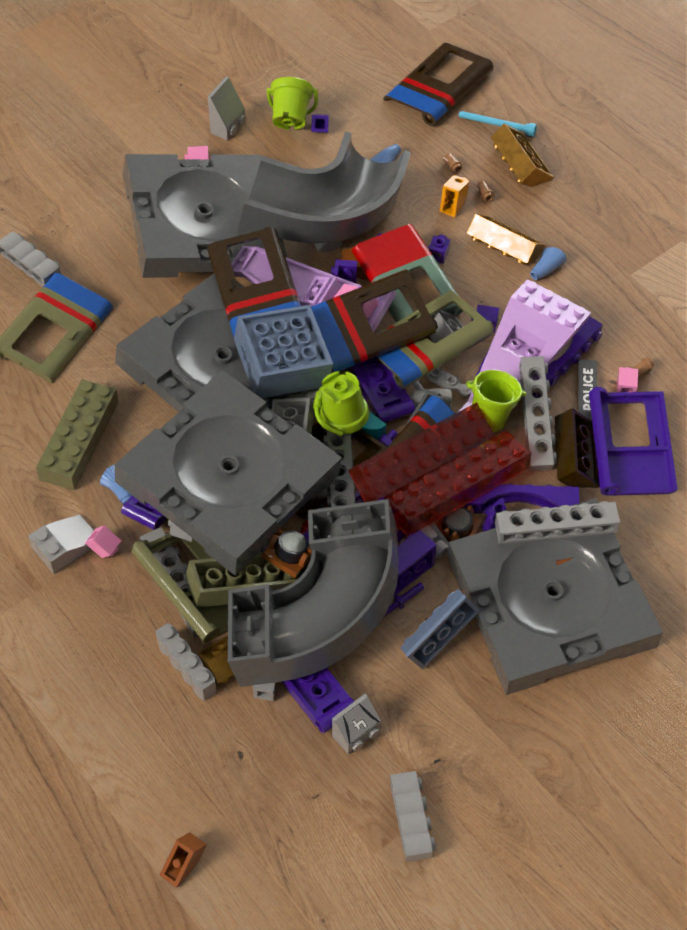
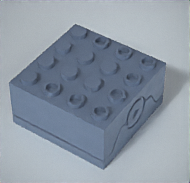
(282, 351)

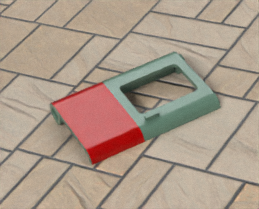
(400, 251)

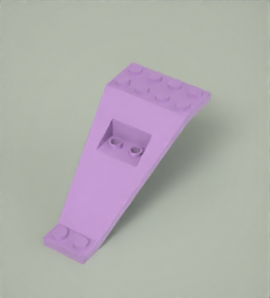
(310, 283)
(532, 326)

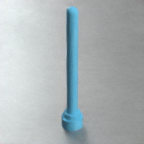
(529, 129)

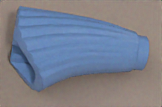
(387, 155)
(550, 261)
(108, 481)

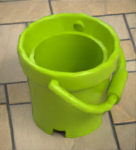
(291, 101)
(496, 396)
(342, 404)

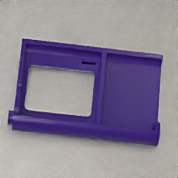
(638, 468)

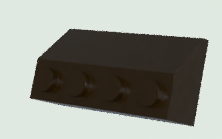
(575, 450)

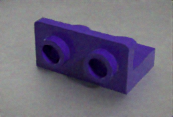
(346, 270)

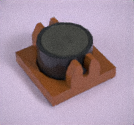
(459, 523)
(288, 552)

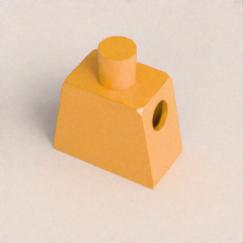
(456, 189)

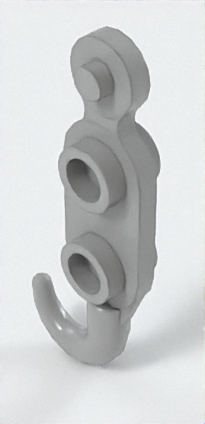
(448, 381)

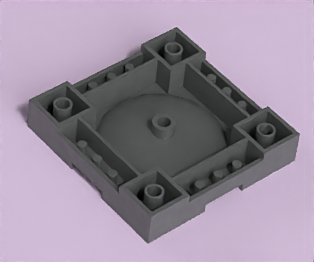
(186, 207)
(185, 348)
(228, 470)
(539, 635)

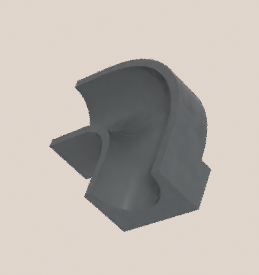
(324, 201)
(327, 608)

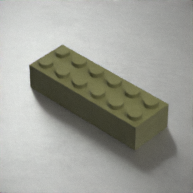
(77, 434)
(211, 581)

